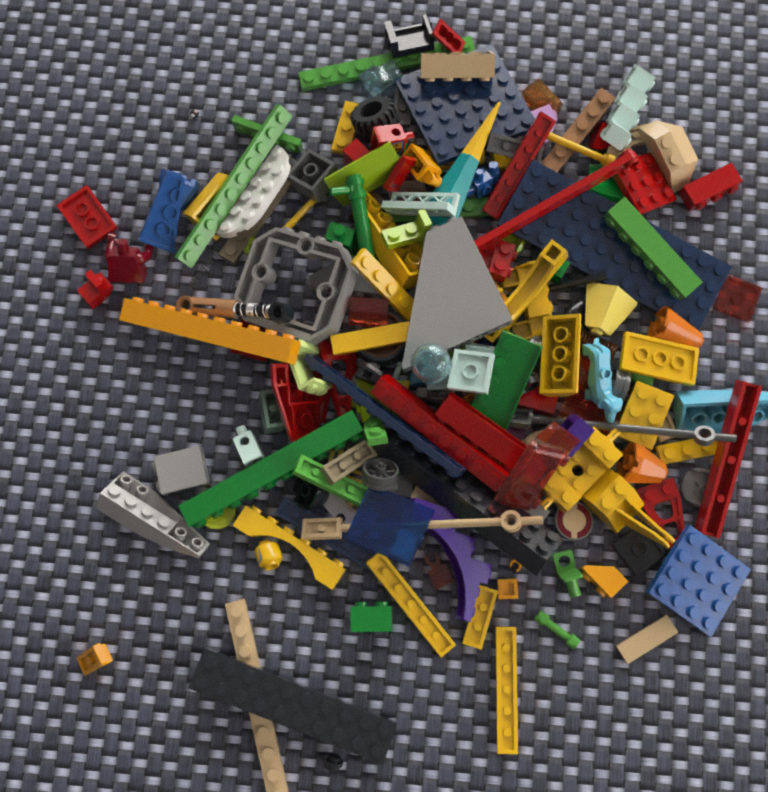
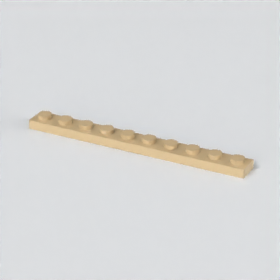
(262, 728)

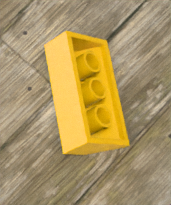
(560, 355)

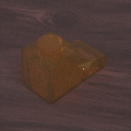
(539, 95)

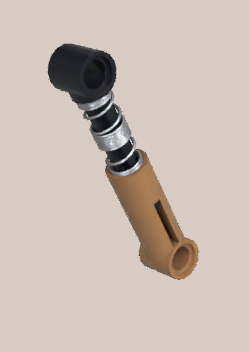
(234, 309)

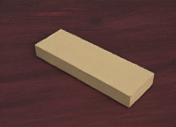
(646, 639)

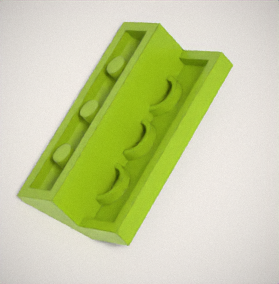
(373, 167)

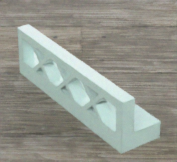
(412, 207)

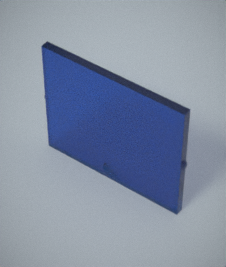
(390, 525)

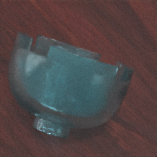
(431, 363)

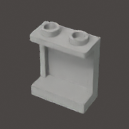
(181, 470)

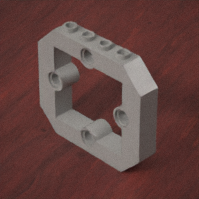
(340, 283)

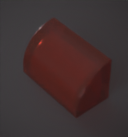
(368, 311)

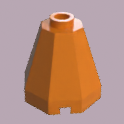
(641, 465)

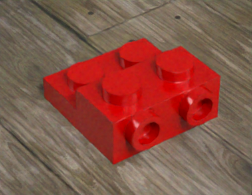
(498, 259)

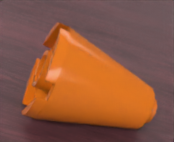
(674, 328)

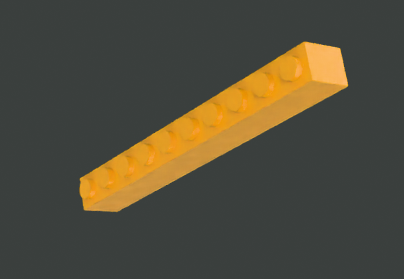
(211, 331)

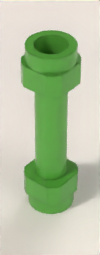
(570, 639)

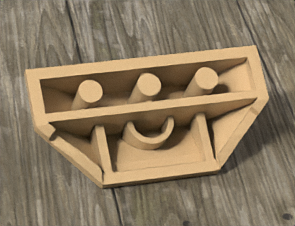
(671, 151)

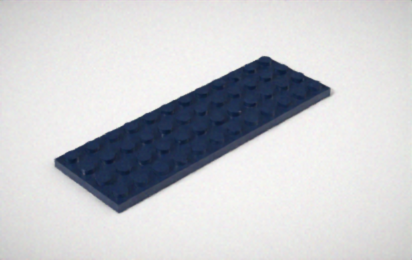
(597, 247)

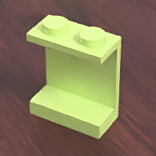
(304, 376)

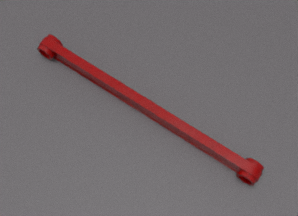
(626, 160)

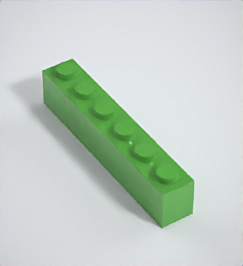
(652, 249)

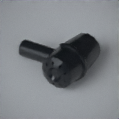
(577, 307)

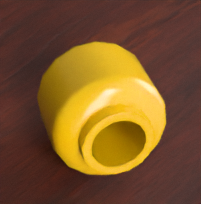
(268, 555)

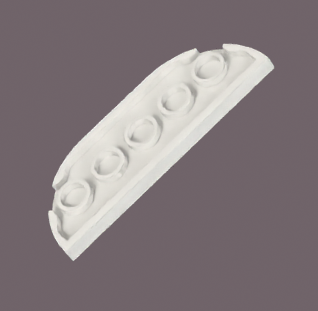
(258, 194)

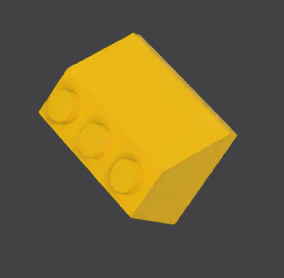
(202, 201)

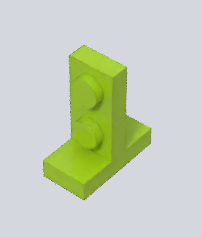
(408, 232)

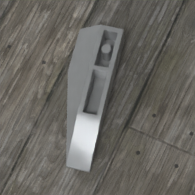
(149, 516)

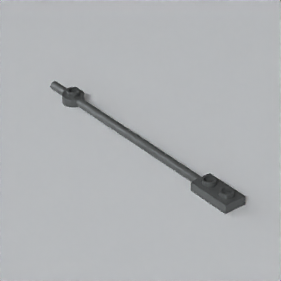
(702, 435)

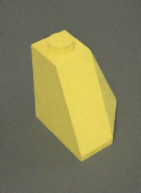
(606, 308)

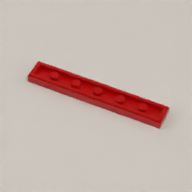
(518, 165)

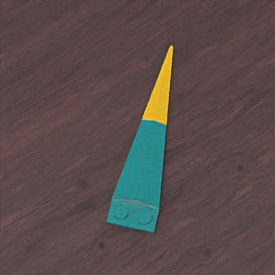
(462, 172)

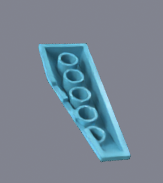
(709, 409)

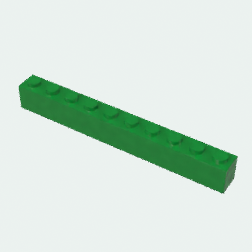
(270, 470)

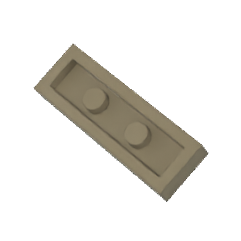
(347, 462)

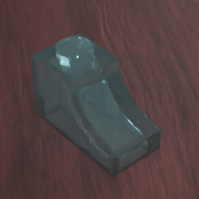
(380, 77)

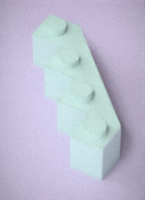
(627, 102)

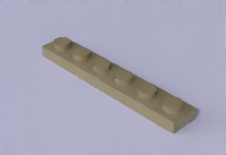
(234, 246)

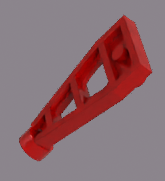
(350, 359)
(659, 493)

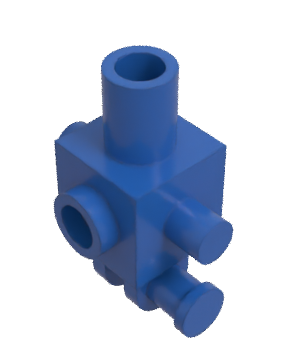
(484, 180)

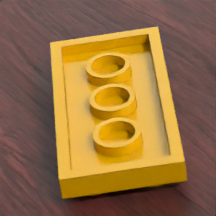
(659, 358)

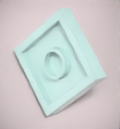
(471, 371)

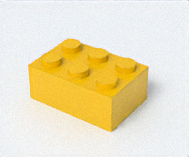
(644, 408)

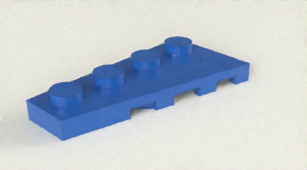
(163, 217)

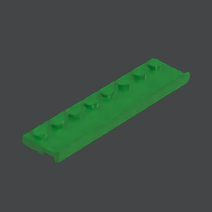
(510, 373)

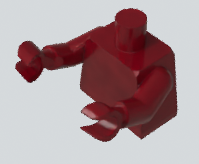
(126, 262)

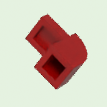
(96, 289)

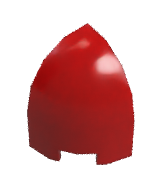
(596, 141)

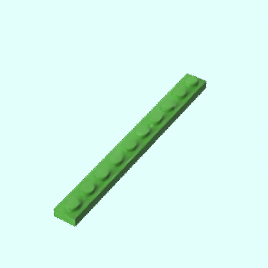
(351, 70)
(233, 186)

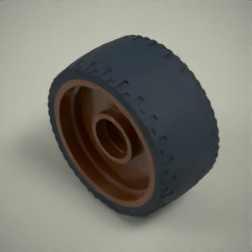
(383, 355)

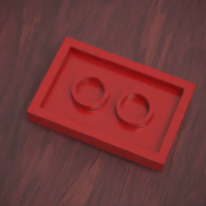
(87, 217)

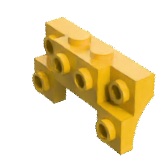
(536, 310)

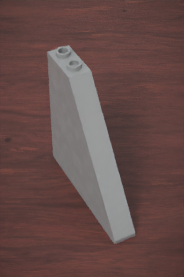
(453, 293)

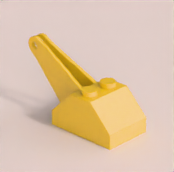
(617, 503)

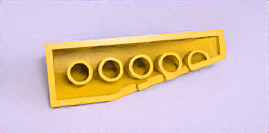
(400, 262)

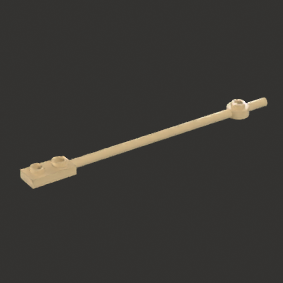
(333, 527)

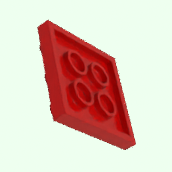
(645, 185)

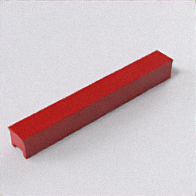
(727, 459)

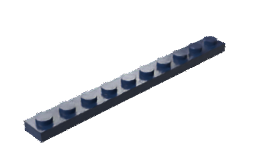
(388, 419)

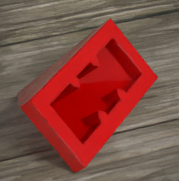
(448, 37)

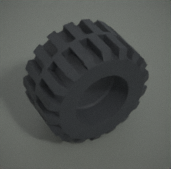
(372, 113)

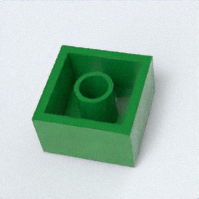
(371, 618)

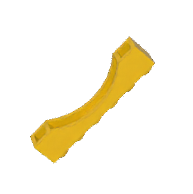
(540, 273)
(255, 525)

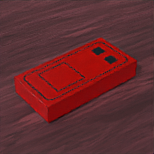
(399, 173)

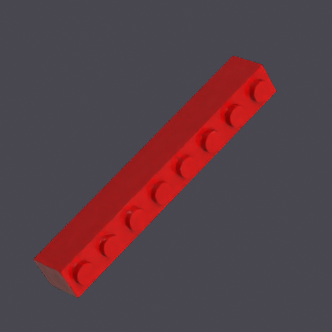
(424, 420)

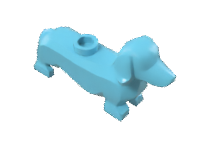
(600, 380)

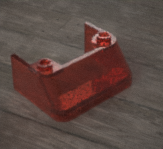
(536, 467)

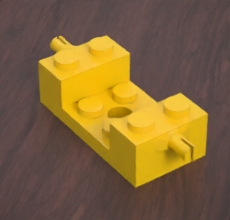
(594, 458)

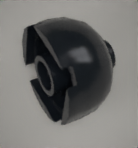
(309, 495)

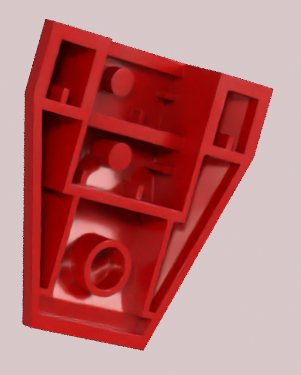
(298, 408)

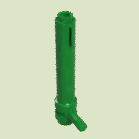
(357, 196)

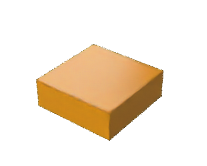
(507, 588)

